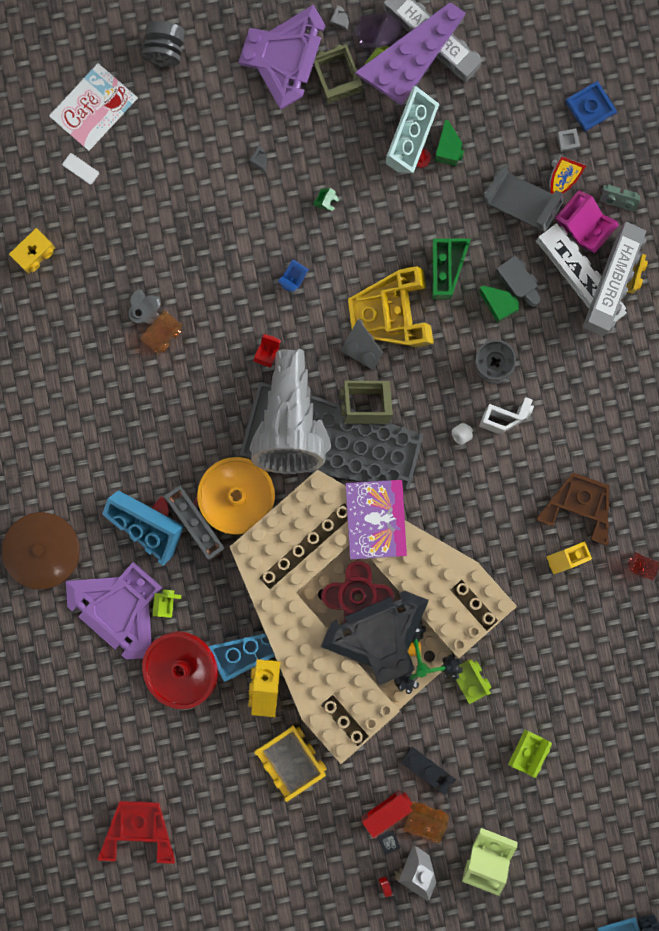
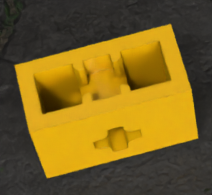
(34, 241)

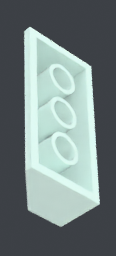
(412, 131)

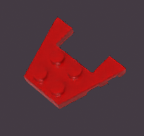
(138, 823)

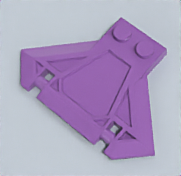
(285, 54)
(117, 608)

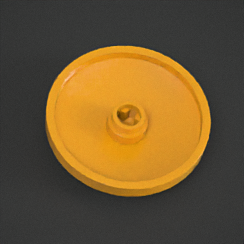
(235, 495)

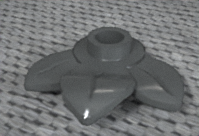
(145, 305)

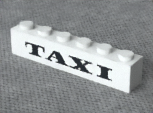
(572, 264)

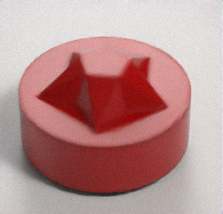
(424, 159)

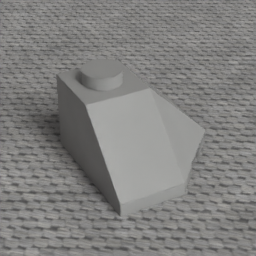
(418, 873)

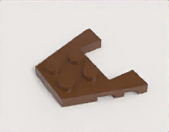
(583, 498)

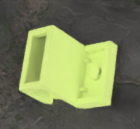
(489, 861)

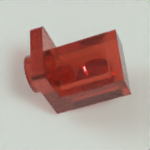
(643, 566)

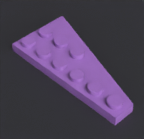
(407, 60)

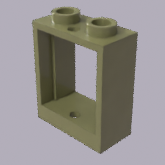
(346, 89)
(366, 387)

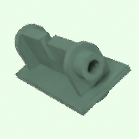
(612, 196)

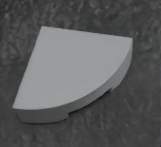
(340, 18)

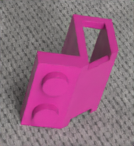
(586, 222)

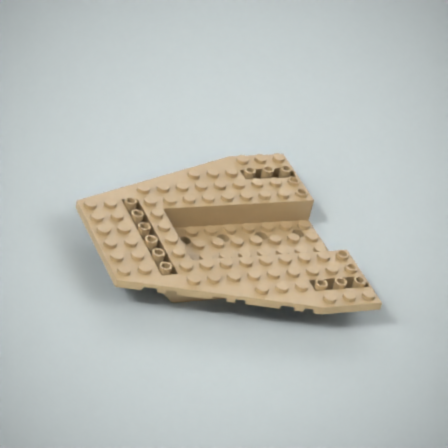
(307, 547)

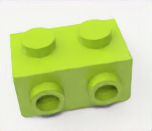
(530, 753)

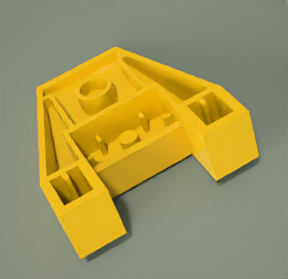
(387, 309)

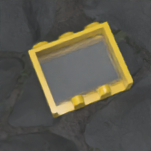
(291, 762)

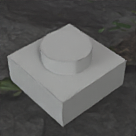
(568, 140)

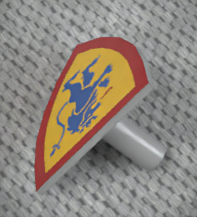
(564, 174)

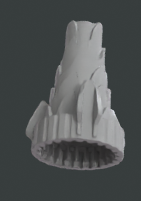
(289, 436)

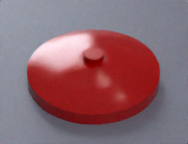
(180, 670)

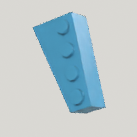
(143, 524)
(241, 655)

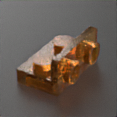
(161, 332)
(426, 822)

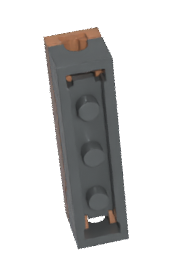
(194, 523)

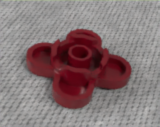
(357, 581)

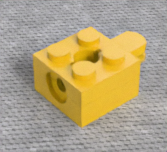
(264, 688)

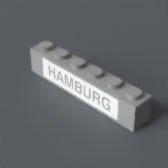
(454, 53)
(614, 279)

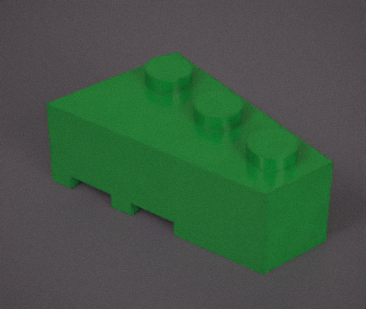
(447, 262)

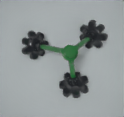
(450, 666)

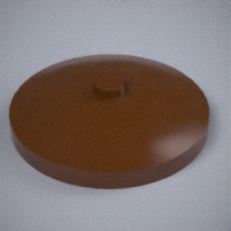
(41, 550)

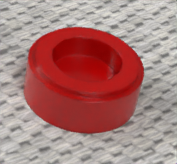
(385, 887)

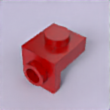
(267, 350)

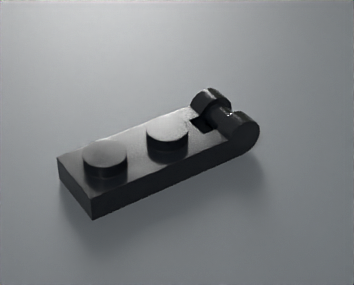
(427, 770)

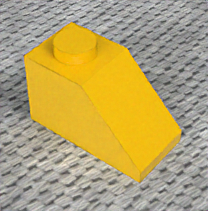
(569, 558)

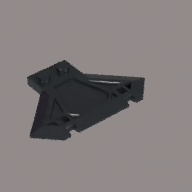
(379, 635)

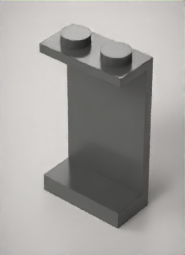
(523, 200)

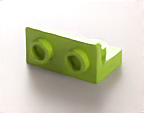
(471, 681)

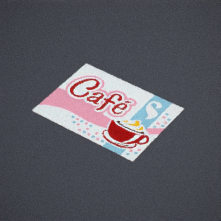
(93, 106)

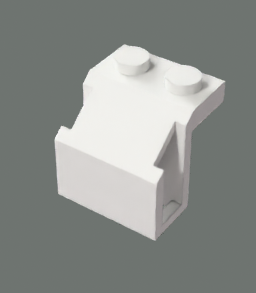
(523, 412)

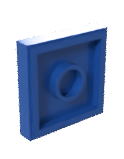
(591, 106)

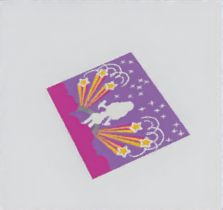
(376, 519)

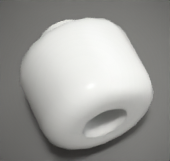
(462, 433)

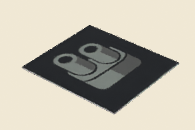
(389, 842)

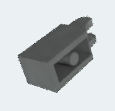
(519, 281)

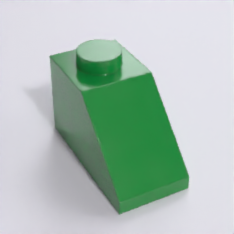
(449, 147)
(499, 302)

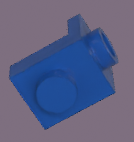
(293, 276)

